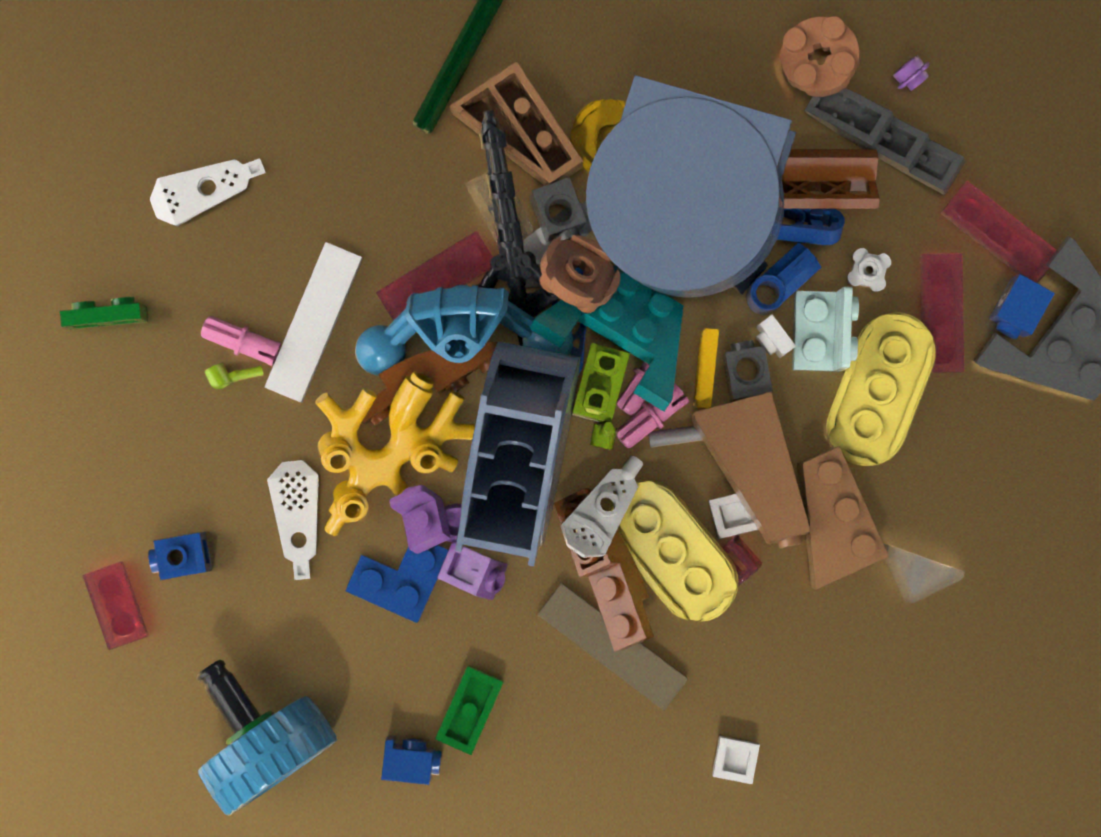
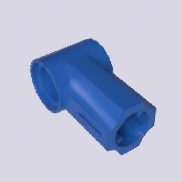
(784, 278)

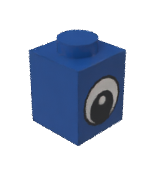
(1021, 307)

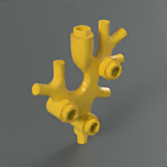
(382, 466)

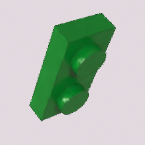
(87, 315)
(469, 710)

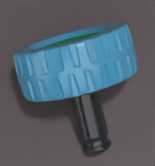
(263, 746)

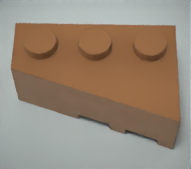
(530, 129)
(840, 525)

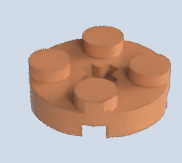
(817, 33)
(561, 278)

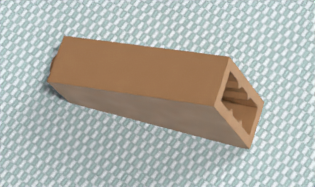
(755, 460)

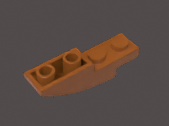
(444, 374)
(614, 583)

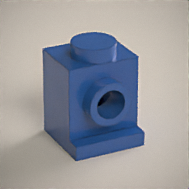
(195, 556)
(410, 761)

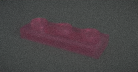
(999, 232)
(450, 268)
(943, 308)

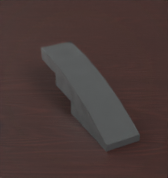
(896, 141)

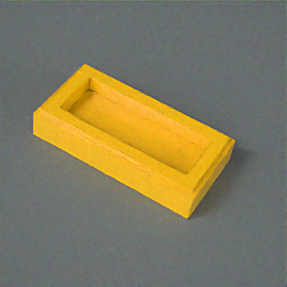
(705, 369)

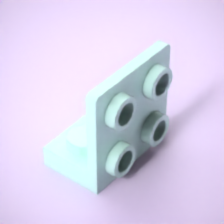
(824, 330)

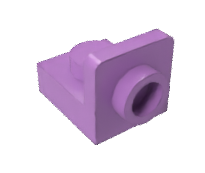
(422, 517)
(473, 572)

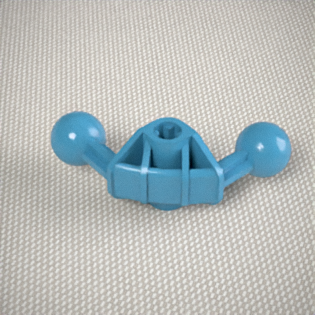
(452, 324)

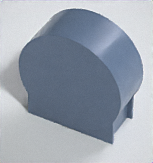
(688, 189)
(517, 450)

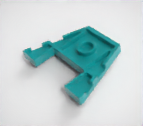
(635, 320)

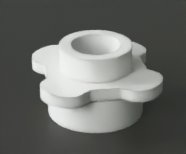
(859, 276)

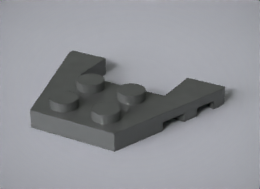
(1071, 348)

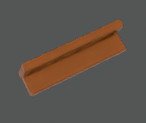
(838, 171)

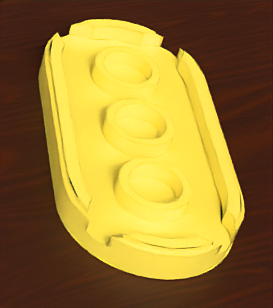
(882, 389)
(677, 553)

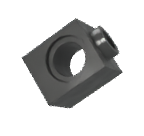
(562, 194)
(738, 387)

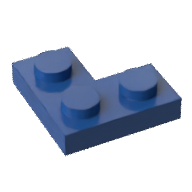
(399, 590)

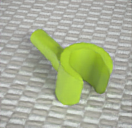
(220, 378)
(603, 436)

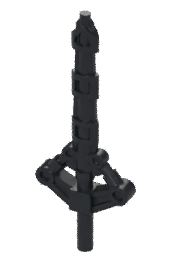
(512, 262)

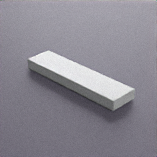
(313, 322)

